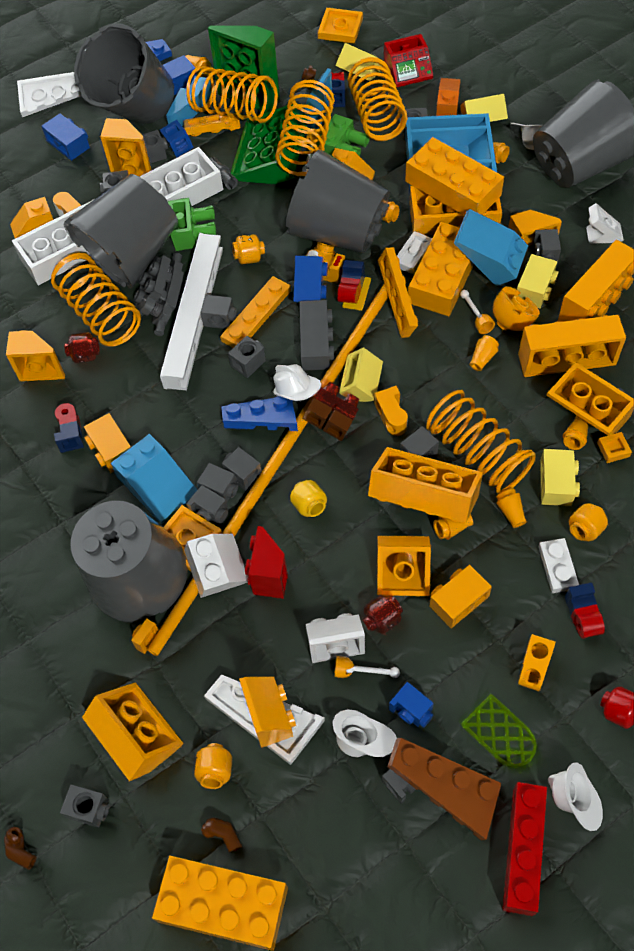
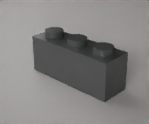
(315, 335)

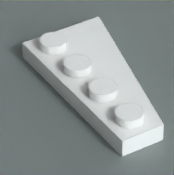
(46, 92)
(229, 698)

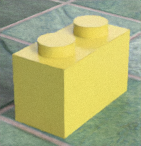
(537, 279)
(558, 477)

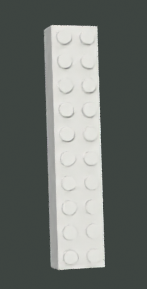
(184, 177)

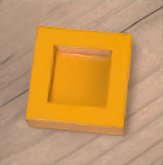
(614, 447)
(144, 635)

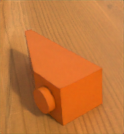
(448, 97)

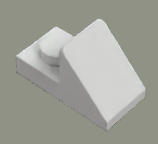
(602, 226)

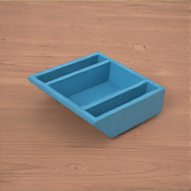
(464, 133)

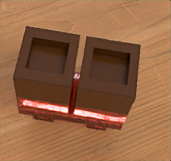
(327, 401)

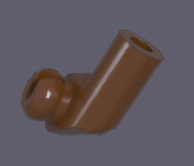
(224, 830)
(16, 850)

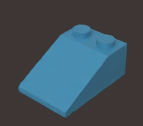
(491, 247)
(154, 478)

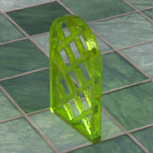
(493, 751)

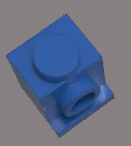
(176, 138)
(412, 706)

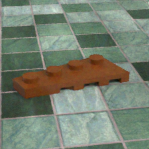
(449, 785)

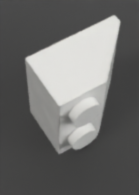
(215, 563)
(335, 637)

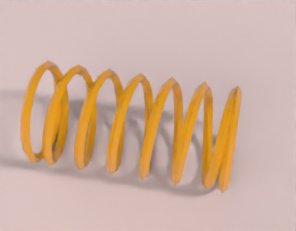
(211, 71)
(359, 98)
(321, 139)
(128, 305)
(511, 462)

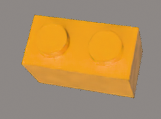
(106, 439)
(459, 596)

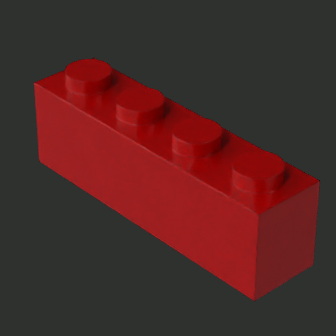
(525, 849)

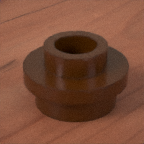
(309, 74)

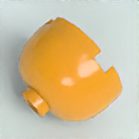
(513, 311)

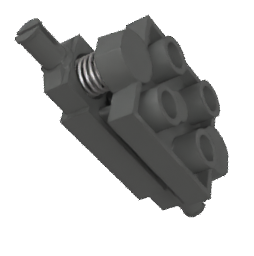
(160, 290)

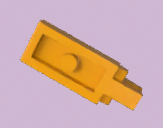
(211, 124)

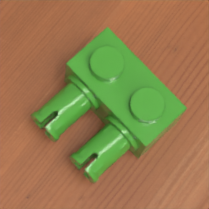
(341, 134)
(186, 232)

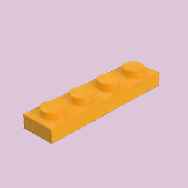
(397, 292)
(256, 312)

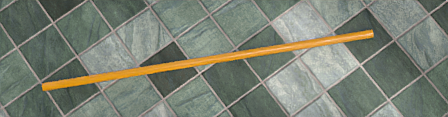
(269, 470)

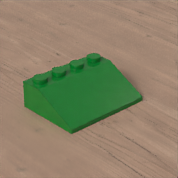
(248, 51)
(257, 150)

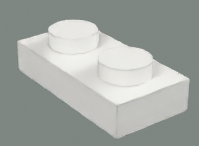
(413, 252)
(558, 565)

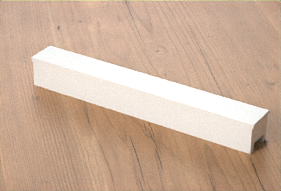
(188, 322)

